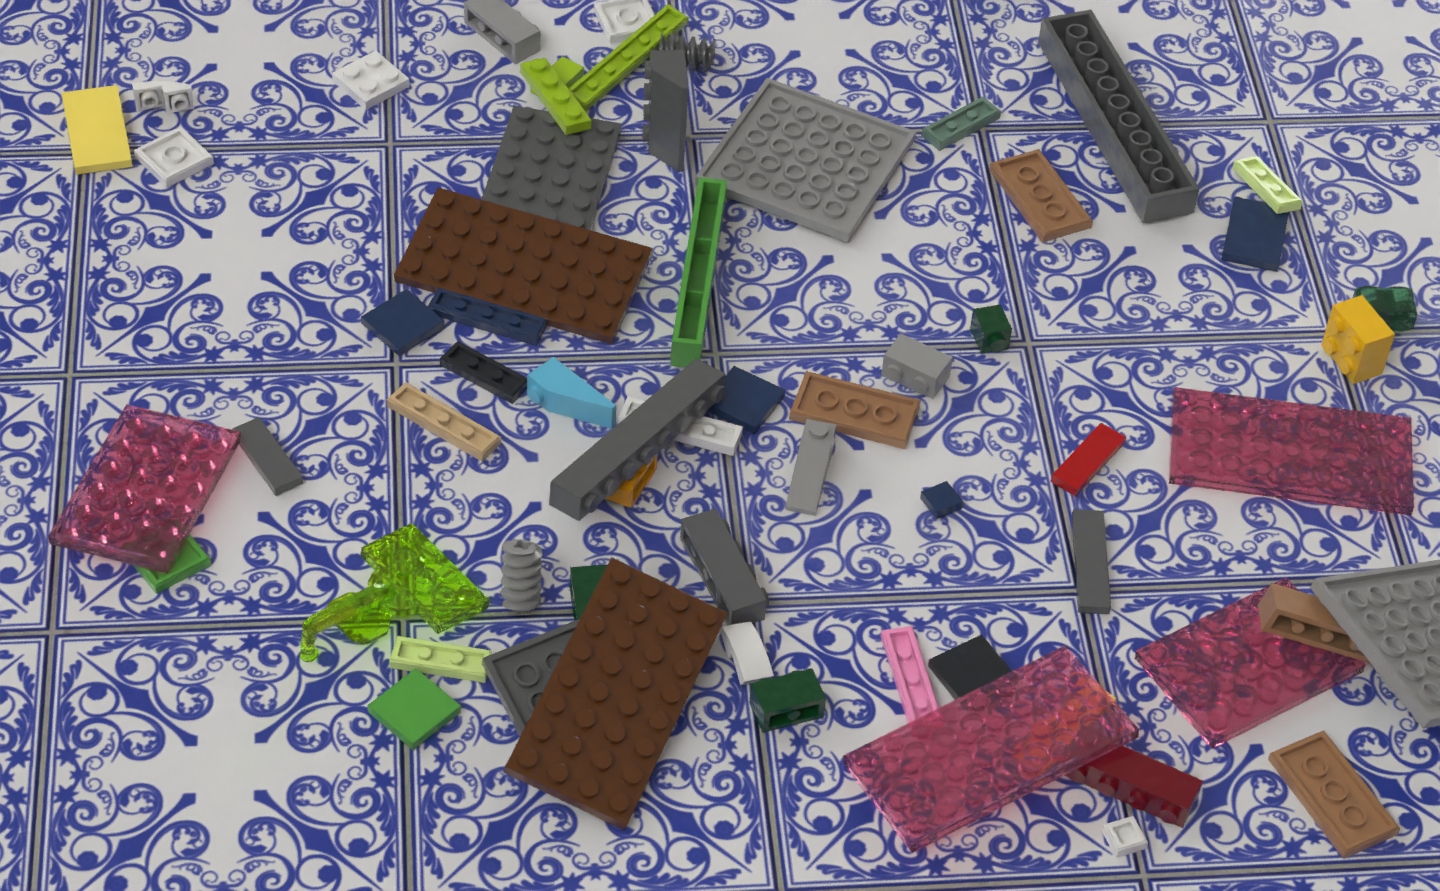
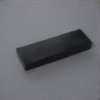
(484, 372)

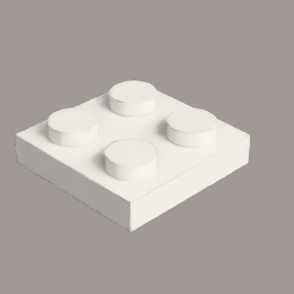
(370, 80)

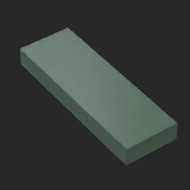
(961, 123)

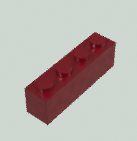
(1142, 784)

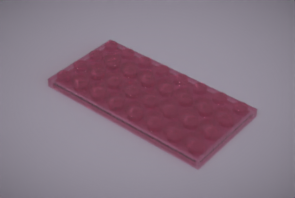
(1291, 451)
(989, 748)

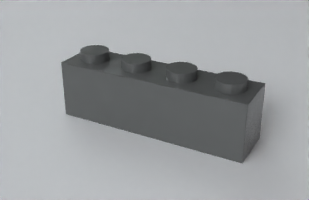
(723, 567)

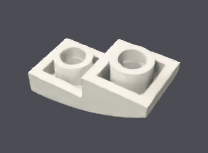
(167, 94)
(747, 651)

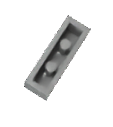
(503, 28)

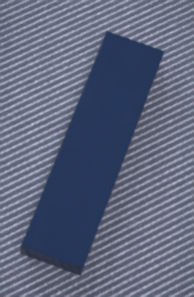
(488, 316)

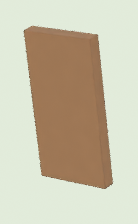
(1040, 195)
(856, 409)
(1333, 794)

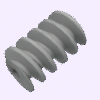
(521, 574)

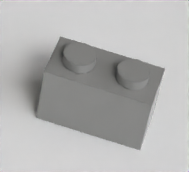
(916, 366)

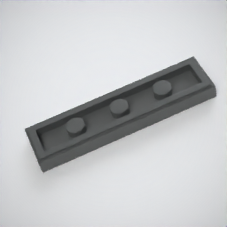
(1091, 562)

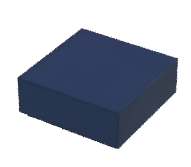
(941, 499)

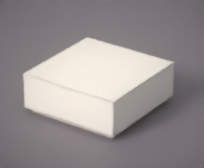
(1124, 836)

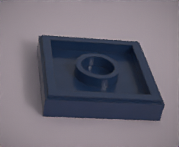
(402, 322)
(747, 400)

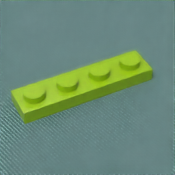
(555, 96)

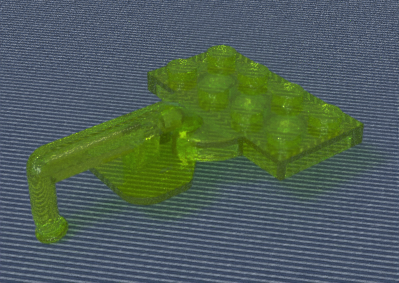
(407, 581)

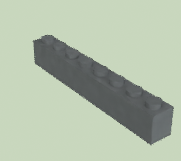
(636, 440)

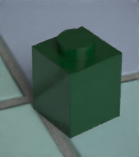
(990, 329)

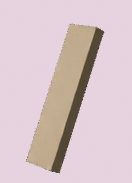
(444, 421)

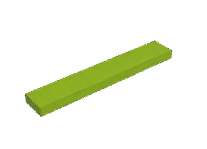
(627, 56)

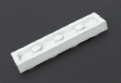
(703, 432)

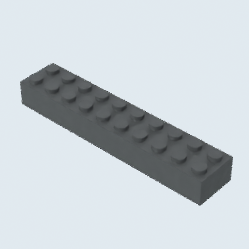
(1118, 116)

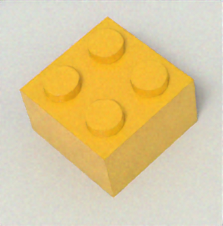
(1357, 339)

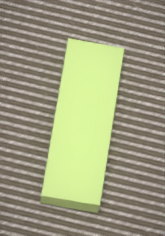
(1267, 184)
(439, 659)

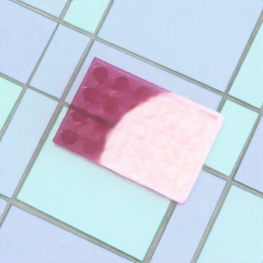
(145, 488)
(1235, 675)

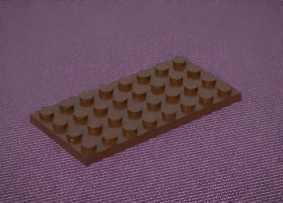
(525, 264)
(616, 693)

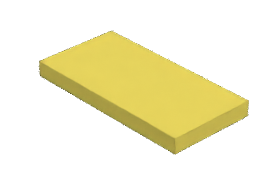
(96, 129)

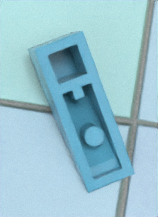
(568, 395)

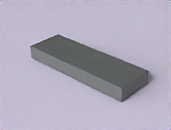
(268, 456)

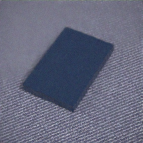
(1254, 234)

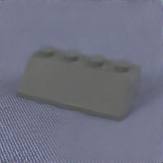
(666, 106)

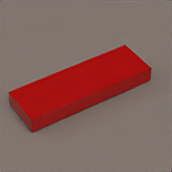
(1088, 459)

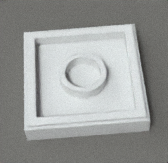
(622, 17)
(173, 157)

